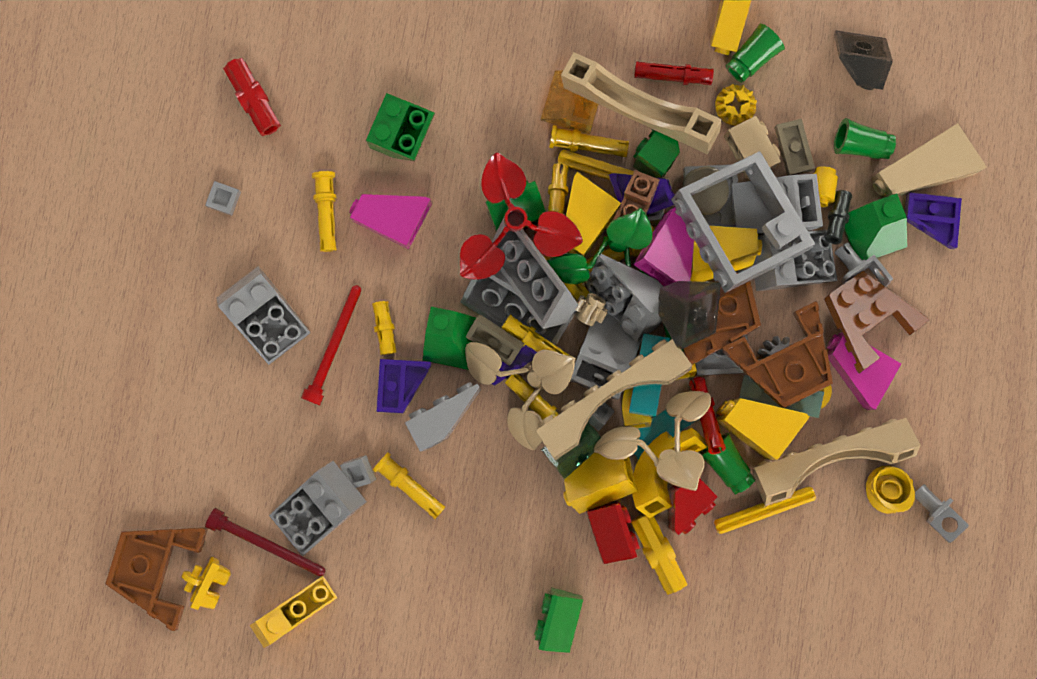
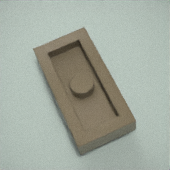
(794, 147)
(490, 334)

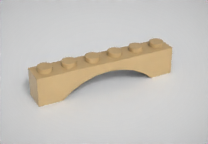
(676, 121)
(660, 367)
(886, 443)

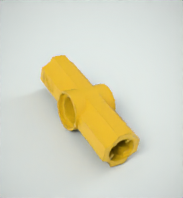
(659, 553)

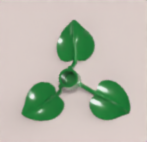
(624, 232)

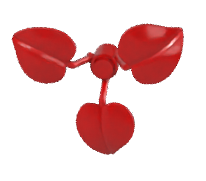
(554, 233)

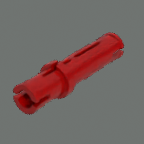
(665, 72)
(709, 421)

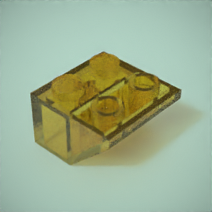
(568, 108)

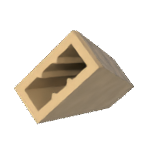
(932, 164)

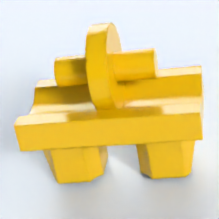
(202, 595)

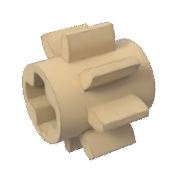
(591, 309)

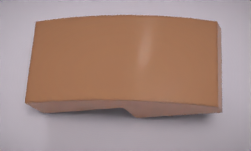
(638, 194)

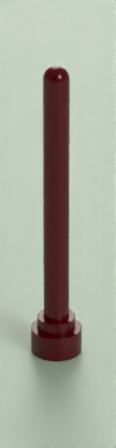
(218, 521)

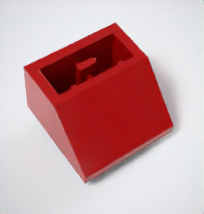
(688, 506)
(612, 533)

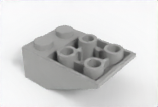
(801, 191)
(809, 268)
(628, 295)
(262, 315)
(603, 353)
(438, 423)
(317, 508)

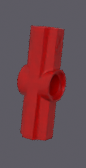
(252, 96)

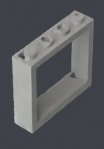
(774, 200)

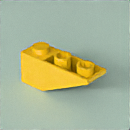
(293, 612)

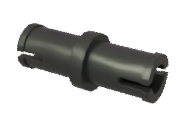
(838, 217)

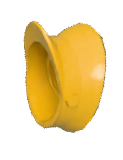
(890, 489)

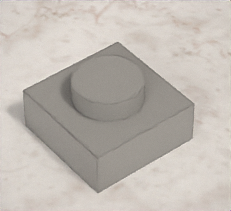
(223, 198)
(781, 230)
(601, 416)
(358, 471)

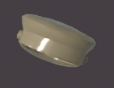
(711, 199)

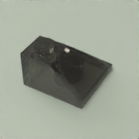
(865, 58)
(689, 310)

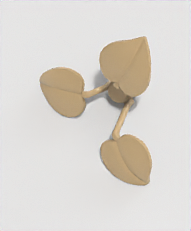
(548, 372)
(672, 466)

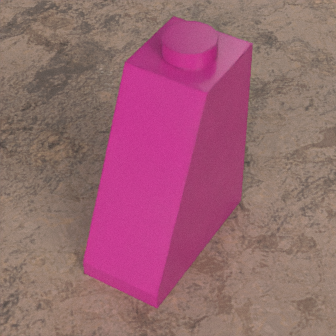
(391, 216)
(670, 251)
(869, 384)

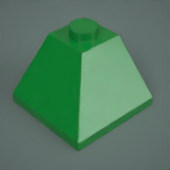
(877, 228)
(446, 337)

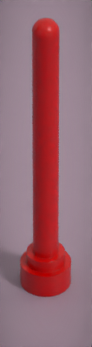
(314, 391)

